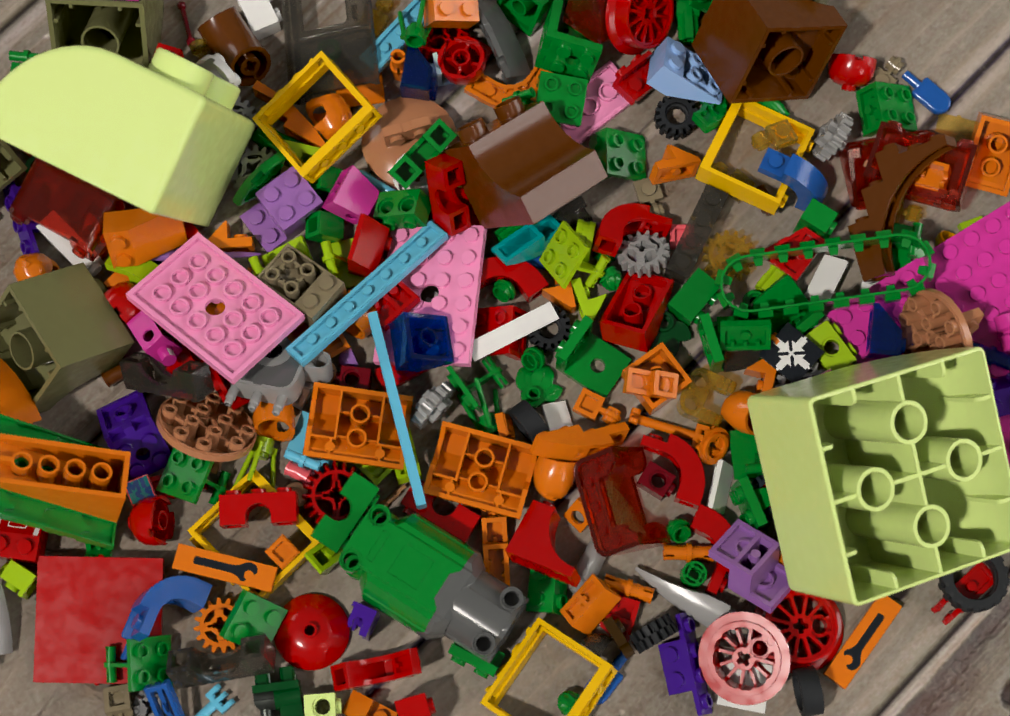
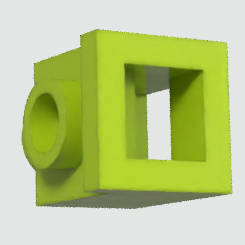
(18, 578)

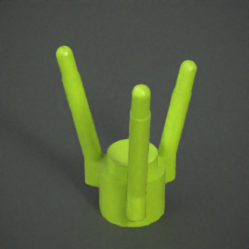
(262, 450)

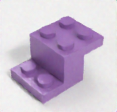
(281, 210)
(752, 565)

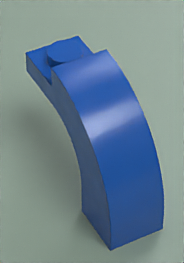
(797, 174)
(176, 590)

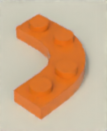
(492, 92)

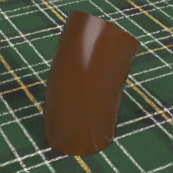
(235, 41)

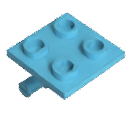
(295, 447)

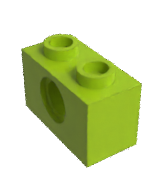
(831, 333)

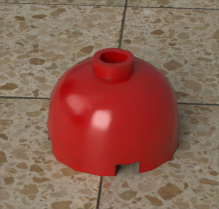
(466, 62)
(851, 70)
(117, 298)
(152, 521)

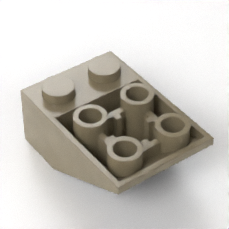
(303, 283)

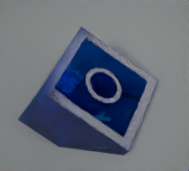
(418, 77)
(883, 335)
(420, 341)

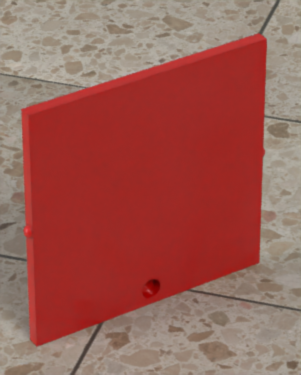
(85, 608)

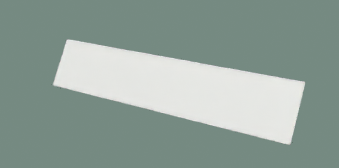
(513, 330)

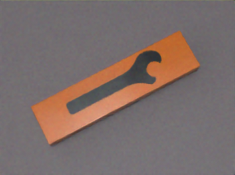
(225, 568)
(862, 641)

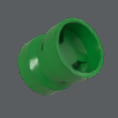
(691, 578)

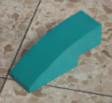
(526, 242)

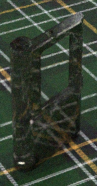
(348, 45)

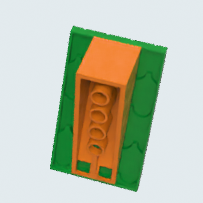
(61, 483)

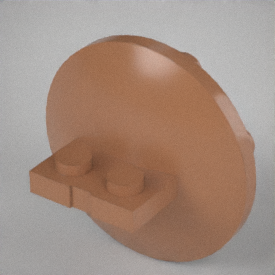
(398, 130)
(935, 322)
(207, 429)

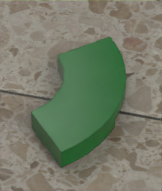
(710, 115)
(259, 178)

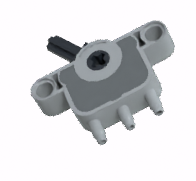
(279, 379)

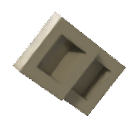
(118, 701)

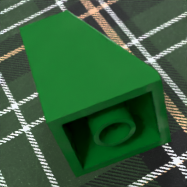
(526, 14)

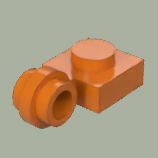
(591, 405)

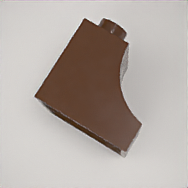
(767, 47)
(522, 165)

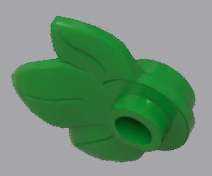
(539, 383)

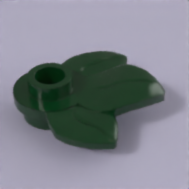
(672, 334)

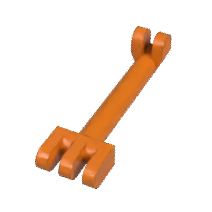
(637, 419)

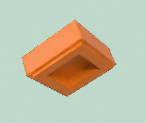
(505, 425)
(282, 552)

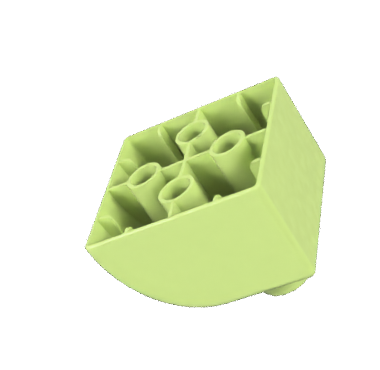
(134, 131)
(885, 473)

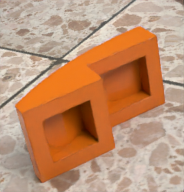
(650, 383)

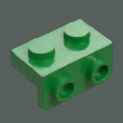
(545, 594)
(482, 668)

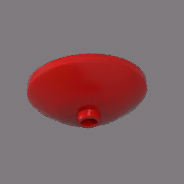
(326, 642)

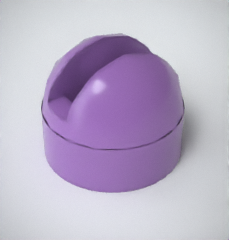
(348, 358)

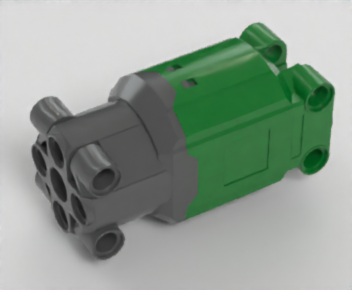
(431, 582)

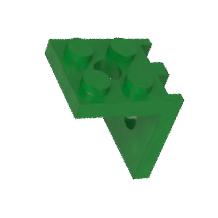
(557, 47)
(710, 342)
(582, 349)

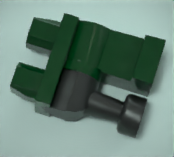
(279, 695)

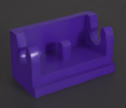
(363, 617)

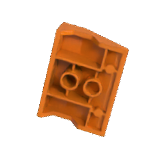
(354, 426)
(480, 470)

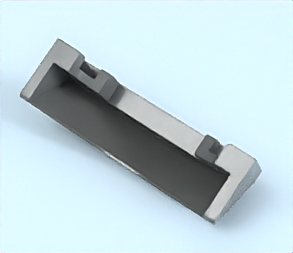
(502, 42)

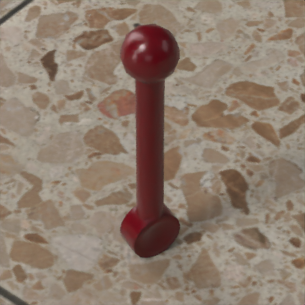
(181, 6)

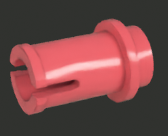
(299, 473)

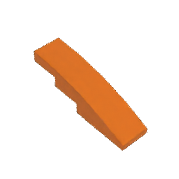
(295, 123)
(494, 545)

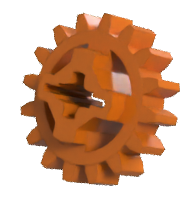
(208, 627)

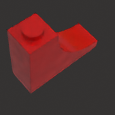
(535, 544)

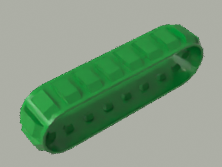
(832, 245)

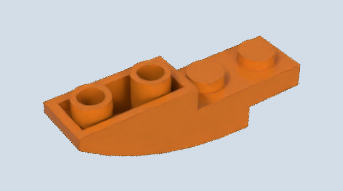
(573, 443)

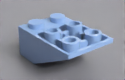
(681, 74)

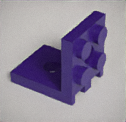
(130, 426)

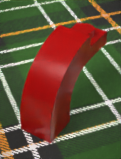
(627, 220)
(522, 276)
(687, 463)
(712, 527)
(376, 670)

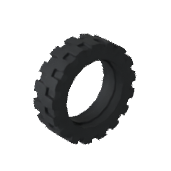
(994, 597)

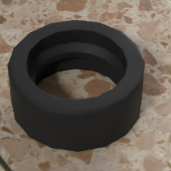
(527, 420)
(808, 691)

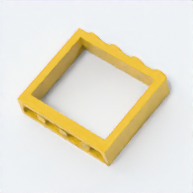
(763, 117)
(340, 141)
(213, 514)
(521, 654)

